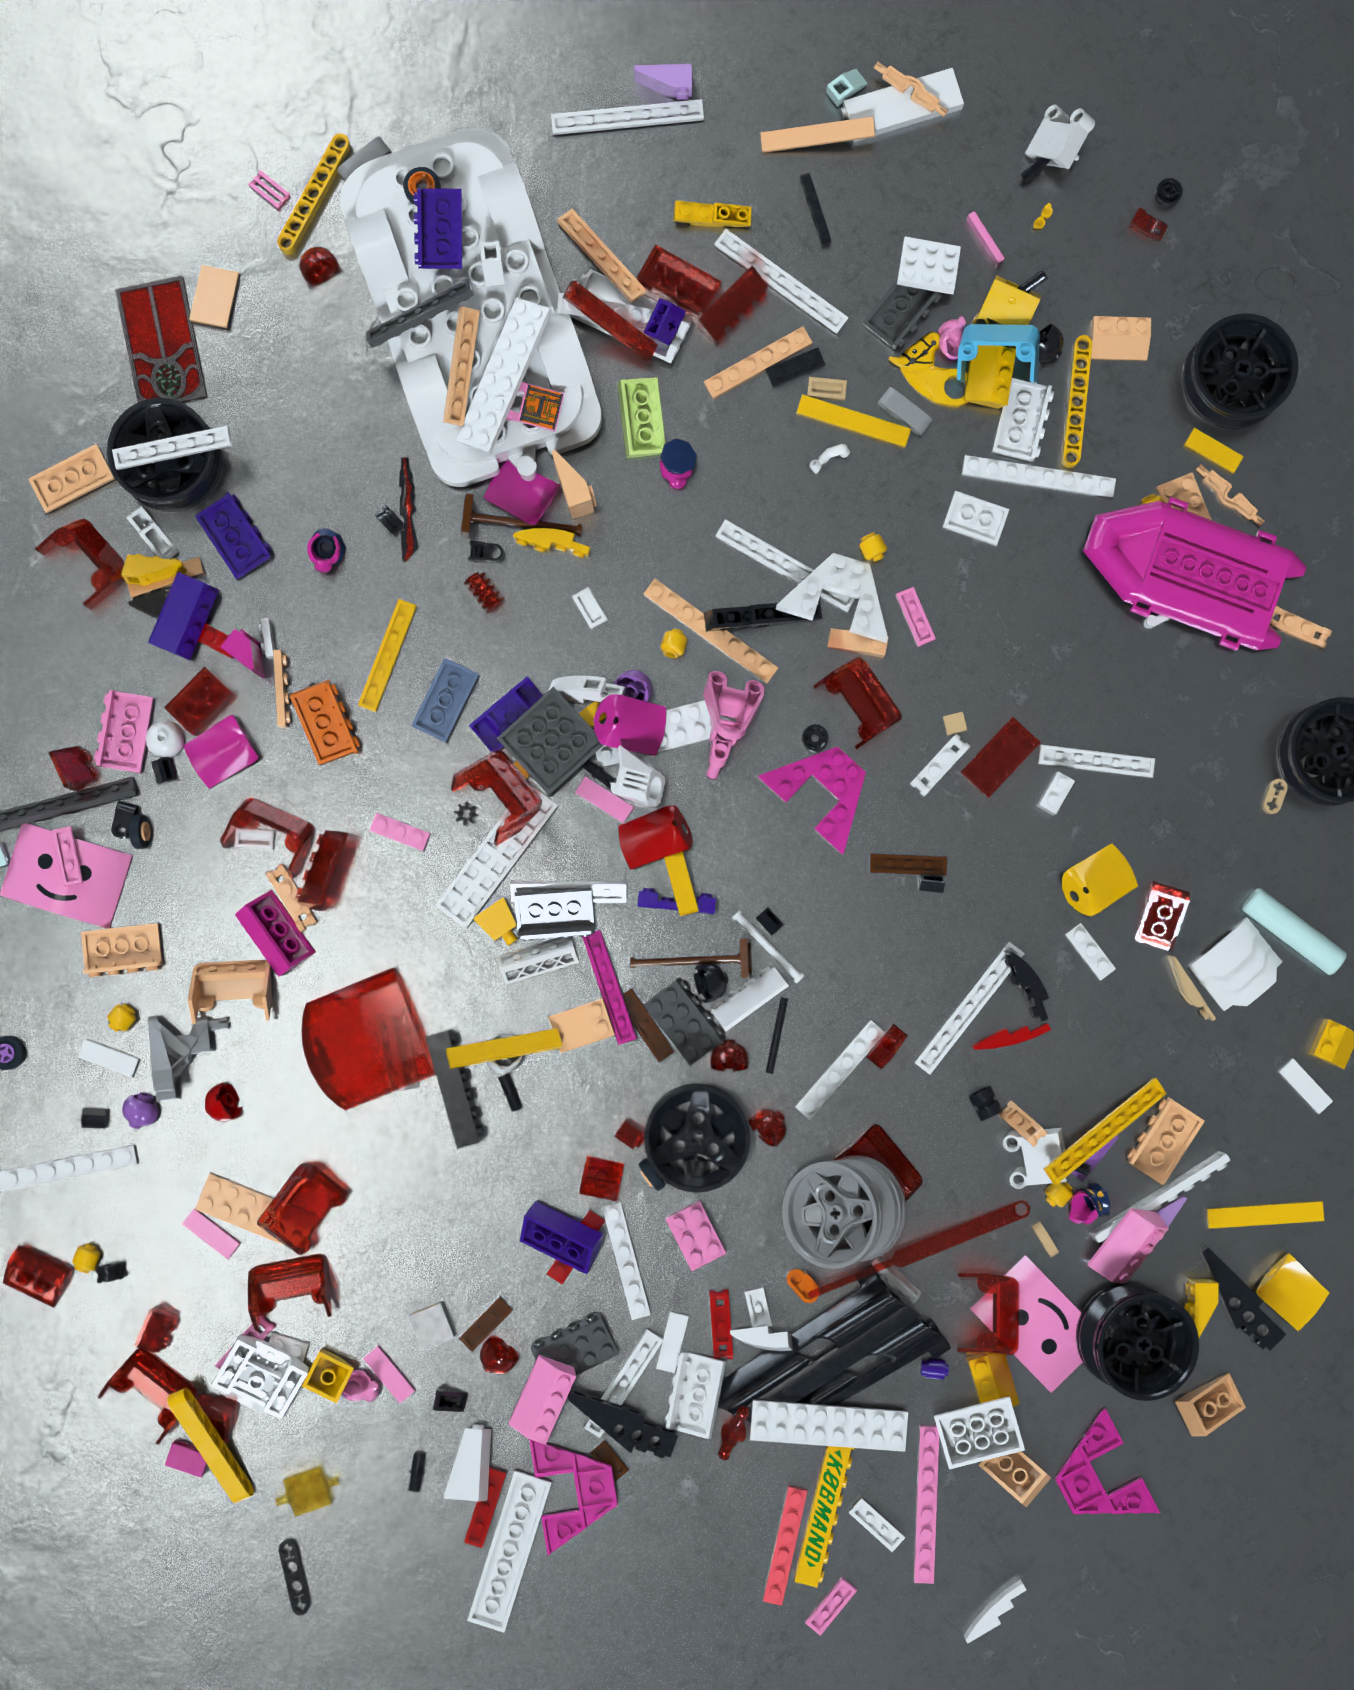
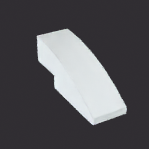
(152, 533)
(764, 1338)

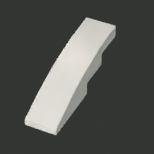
(988, 1617)

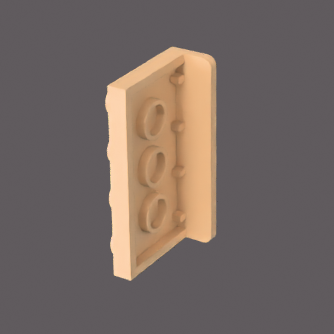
(122, 949)
(1164, 1140)

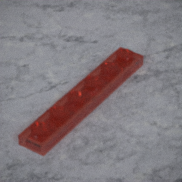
(610, 321)

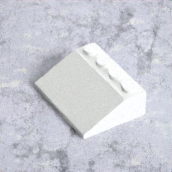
(979, 1432)

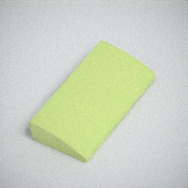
(641, 417)

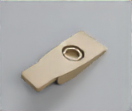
(1188, 989)

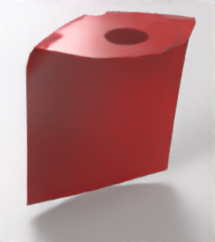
(654, 836)

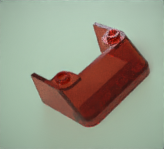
(98, 550)
(864, 696)
(509, 786)
(297, 830)
(879, 1146)
(286, 1281)
(1005, 1315)
(152, 1381)

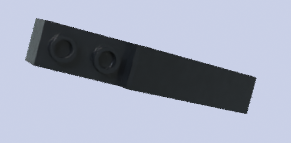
(751, 617)
(1247, 1300)
(610, 1414)

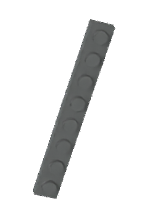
(67, 803)

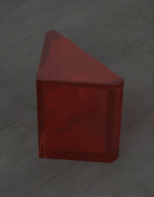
(601, 1178)

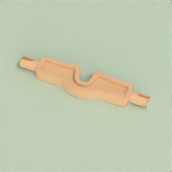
(919, 95)
(1238, 502)

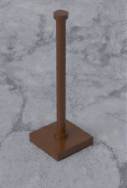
(470, 516)
(743, 958)

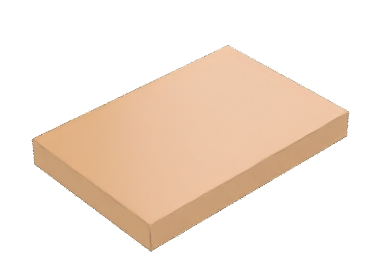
(214, 296)

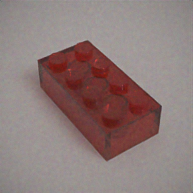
(679, 281)

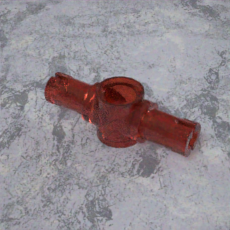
(733, 1433)

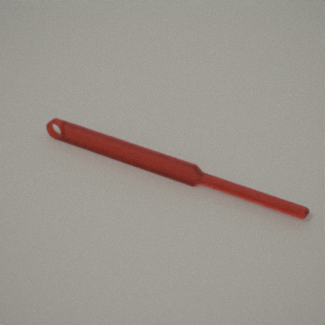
(934, 1244)

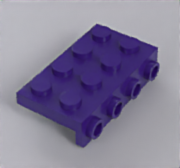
(438, 228)
(234, 536)

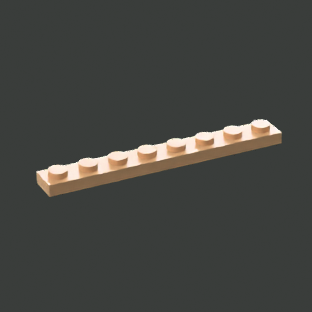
(721, 639)

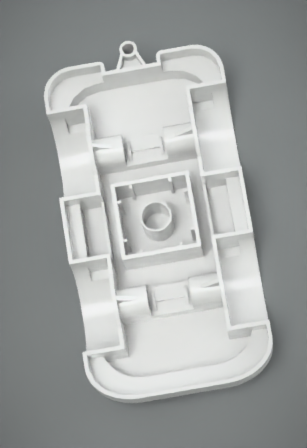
(492, 210)

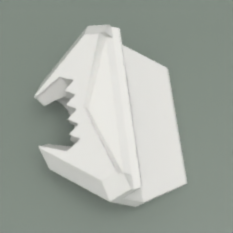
(638, 780)

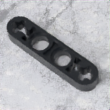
(815, 209)
(292, 1577)

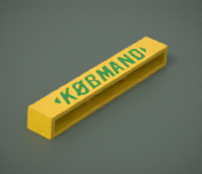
(823, 1515)

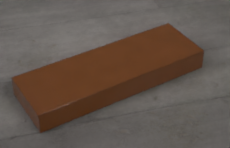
(485, 1324)

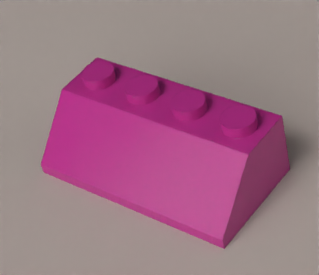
(245, 650)
(274, 933)

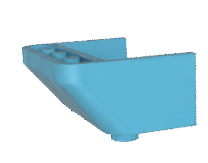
(1024, 337)

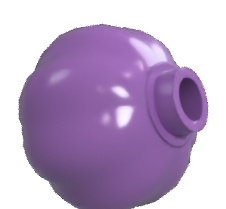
(140, 1110)

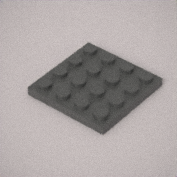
(550, 740)

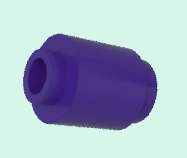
(934, 1369)

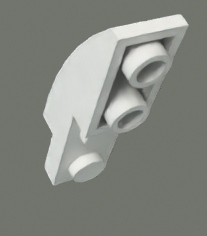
(585, 687)

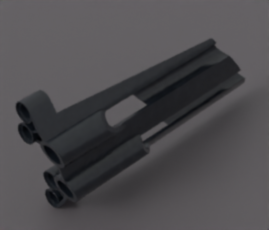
(860, 1326)

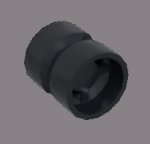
(985, 1103)

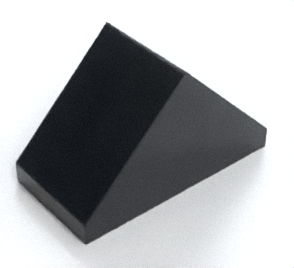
(449, 1400)

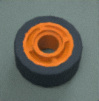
(418, 176)

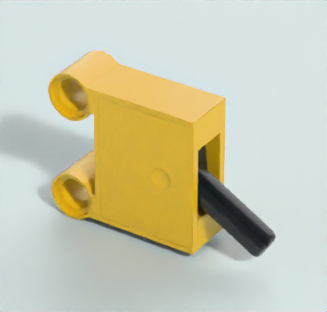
(1011, 302)

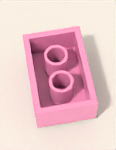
(695, 1235)

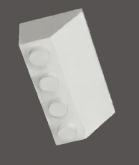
(750, 998)

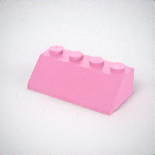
(1128, 1245)
(542, 1399)

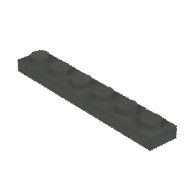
(420, 313)

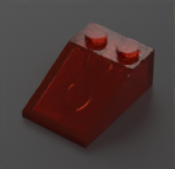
(74, 767)
(1162, 915)

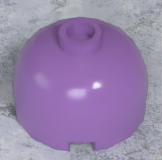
(636, 684)

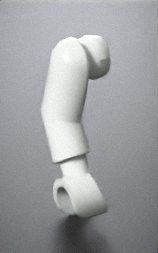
(840, 449)

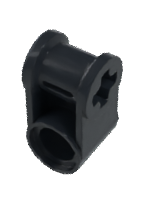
(481, 552)
(122, 817)

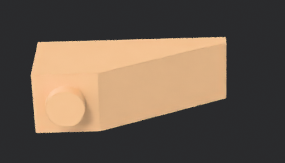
(856, 643)

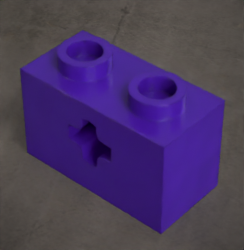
(664, 322)

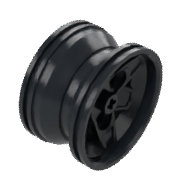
(1240, 372)
(172, 496)
(1322, 744)
(695, 1153)
(1171, 1366)

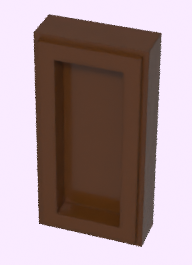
(605, 1453)

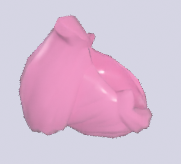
(950, 337)
(360, 1387)

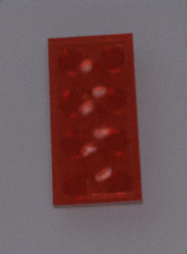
(1000, 757)

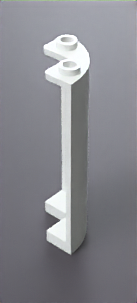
(604, 290)

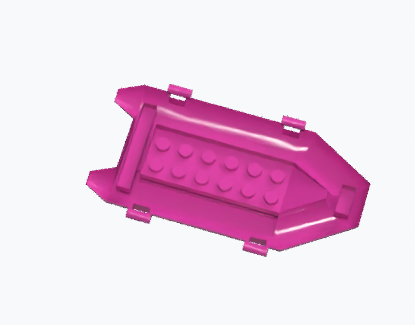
(1193, 570)

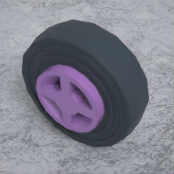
(16, 1049)

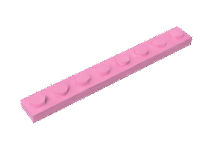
(926, 1504)

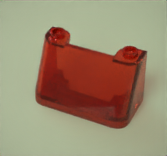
(301, 1207)

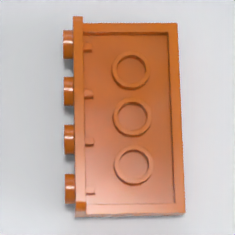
(325, 721)

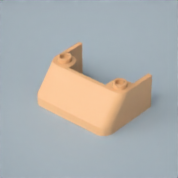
(230, 982)

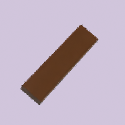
(908, 864)
(647, 1027)

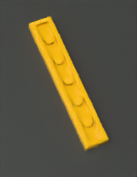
(853, 421)
(387, 655)
(681, 883)
(503, 1048)
(1265, 1214)

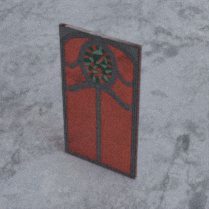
(161, 341)

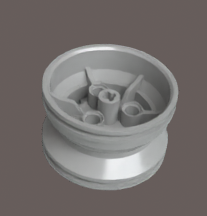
(813, 1214)

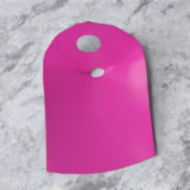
(519, 497)
(638, 726)
(220, 751)

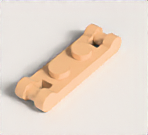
(1300, 628)
(287, 892)
(1022, 1123)

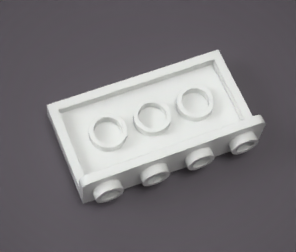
(1023, 420)
(695, 1394)

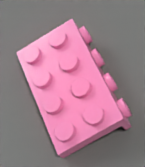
(124, 731)

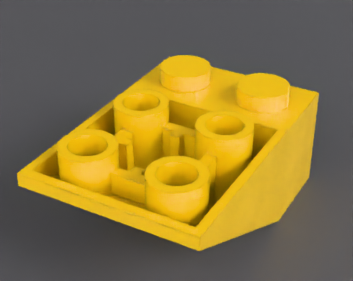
(1201, 1301)

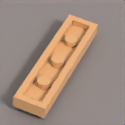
(282, 696)

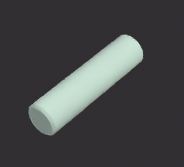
(1294, 931)

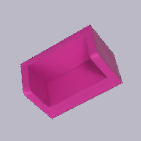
(186, 1459)

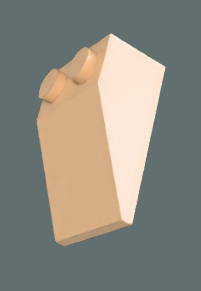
(582, 1025)
(1210, 1405)
(1017, 1475)

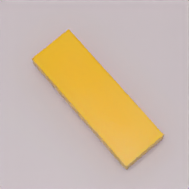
(1213, 450)

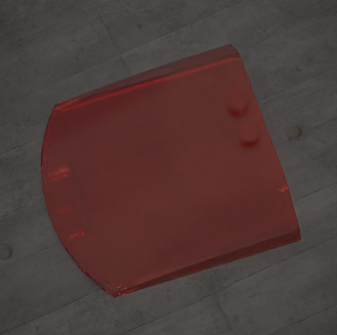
(363, 1041)

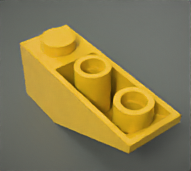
(148, 570)

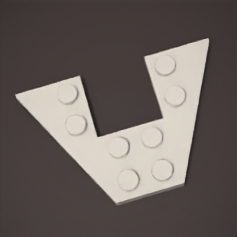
(847, 578)

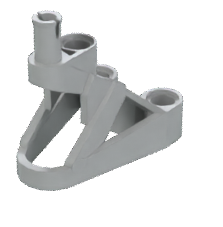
(181, 1048)

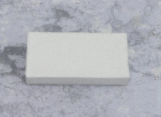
(589, 608)
(254, 838)

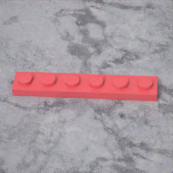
(785, 1545)

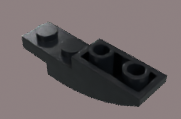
(1025, 977)

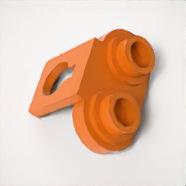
(802, 1283)

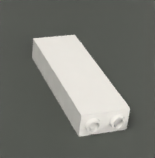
(896, 110)

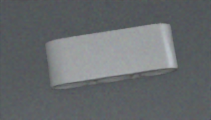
(372, 150)
(905, 411)

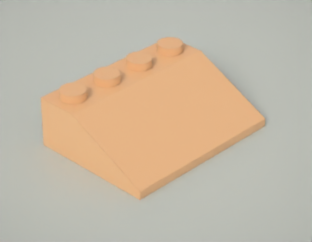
(577, 493)

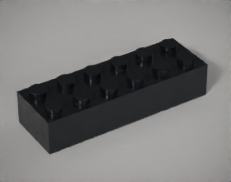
(454, 1091)

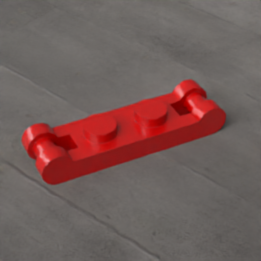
(721, 1324)

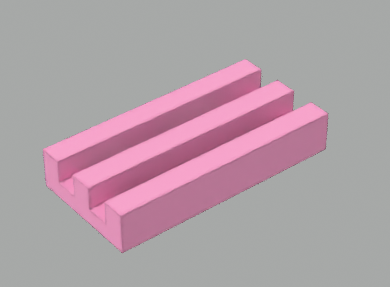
(257, 180)

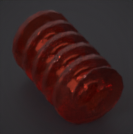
(483, 591)

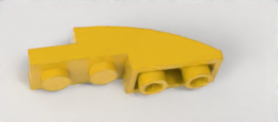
(712, 214)
(545, 537)

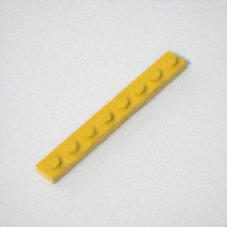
(1104, 1131)

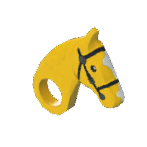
(919, 370)

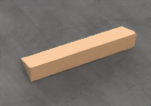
(194, 570)

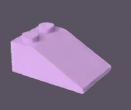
(667, 79)

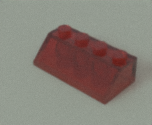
(732, 305)

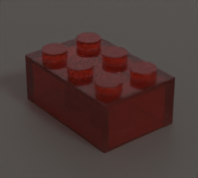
(199, 701)

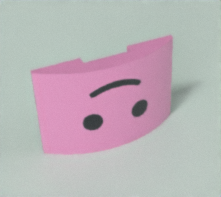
(37, 880)
(1045, 1325)

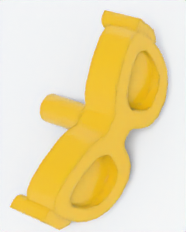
(1045, 214)

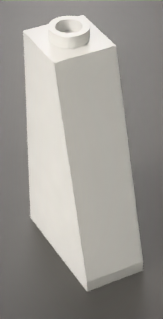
(471, 1466)

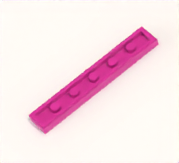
(609, 988)

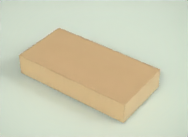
(827, 388)

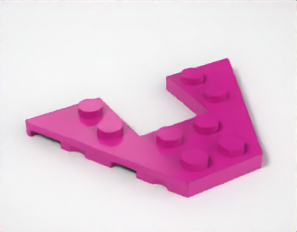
(838, 775)
(593, 1486)
(1082, 1486)

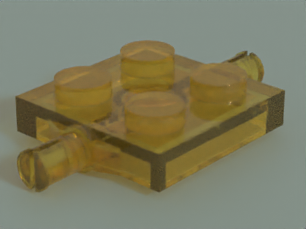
(307, 1491)

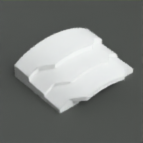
(1237, 967)
(260, 1375)

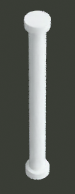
(768, 947)

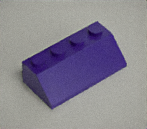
(183, 616)
(560, 1237)

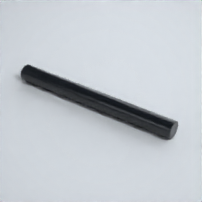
(776, 1035)

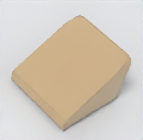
(955, 723)

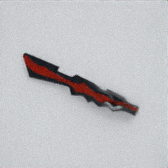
(407, 509)

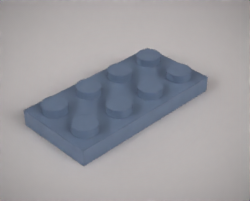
(445, 700)

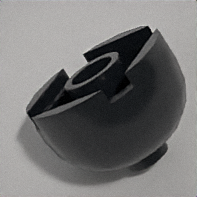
(1050, 343)
(710, 981)

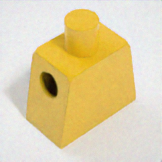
(498, 921)

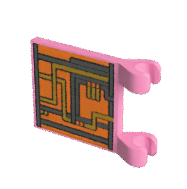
(538, 408)

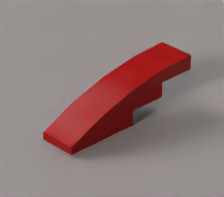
(1004, 1038)

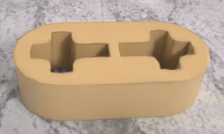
(1278, 798)
(1045, 1239)

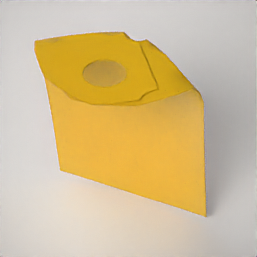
(1105, 876)
(1292, 1291)

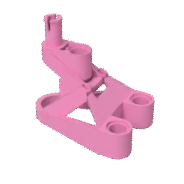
(733, 704)

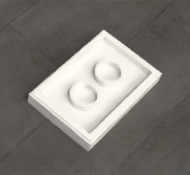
(975, 518)

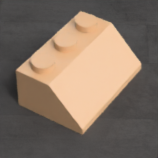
(1120, 338)

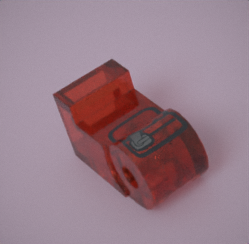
(1148, 225)

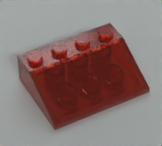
(322, 869)

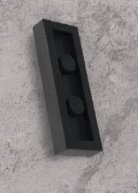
(795, 367)

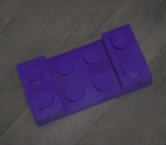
(505, 713)
(649, 899)

